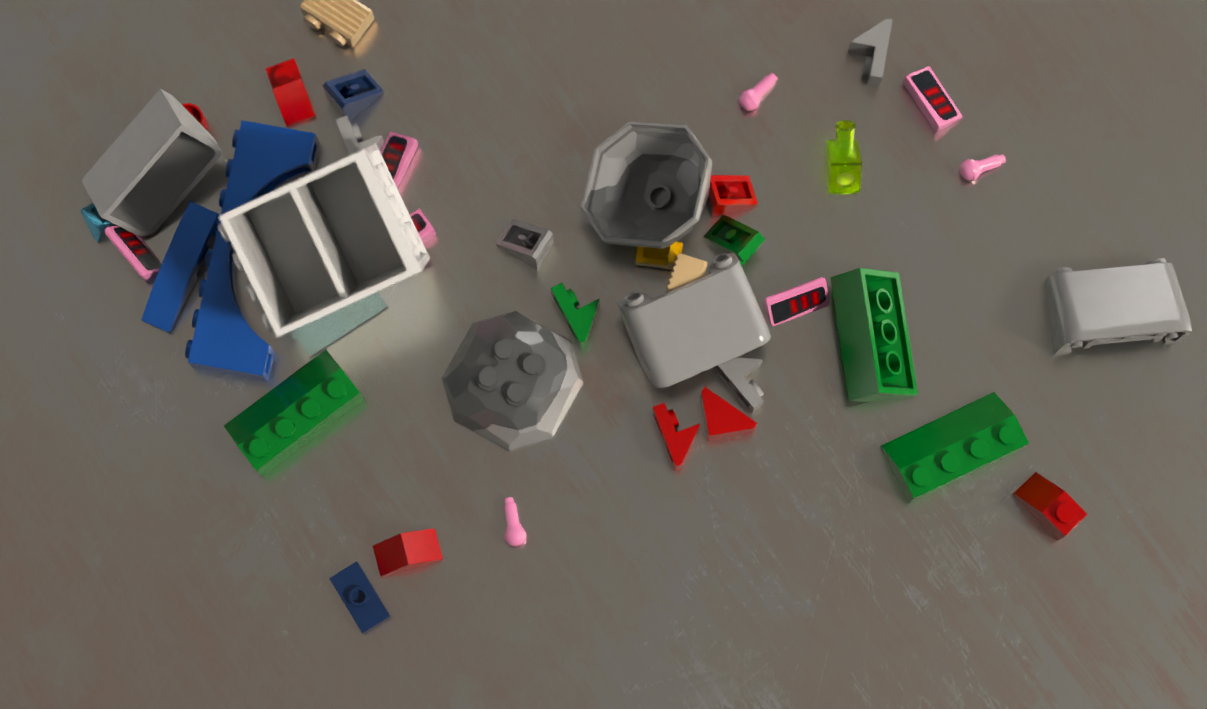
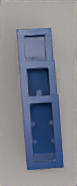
(180, 267)

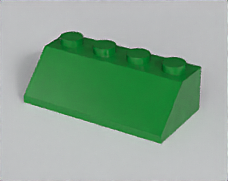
(873, 335)
(293, 412)
(954, 446)

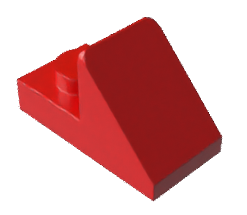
(290, 92)
(678, 442)

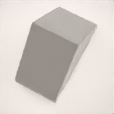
(526, 242)

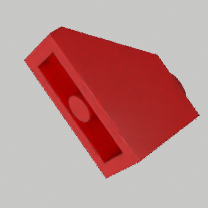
(1050, 505)

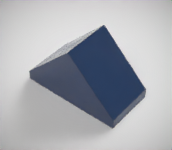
(352, 92)

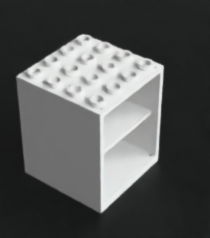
(324, 240)

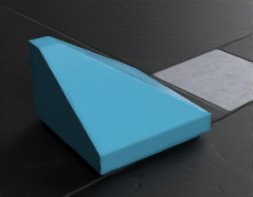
(94, 222)

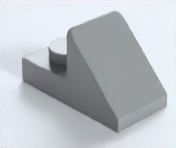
(874, 44)
(351, 136)
(735, 373)

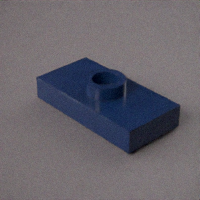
(360, 597)

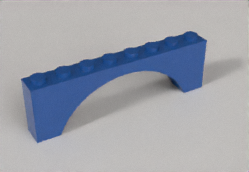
(261, 162)

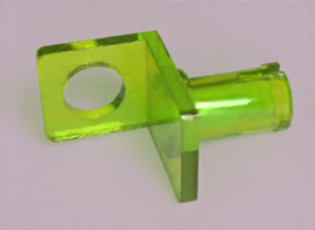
(844, 158)

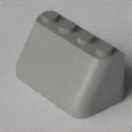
(151, 166)

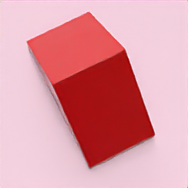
(730, 194)
(722, 418)
(407, 551)

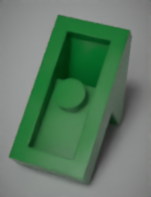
(733, 236)
(578, 320)

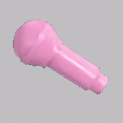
(751, 98)
(973, 168)
(515, 533)

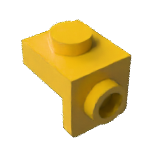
(658, 257)

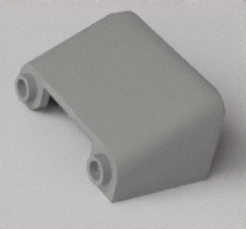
(1116, 306)
(695, 323)

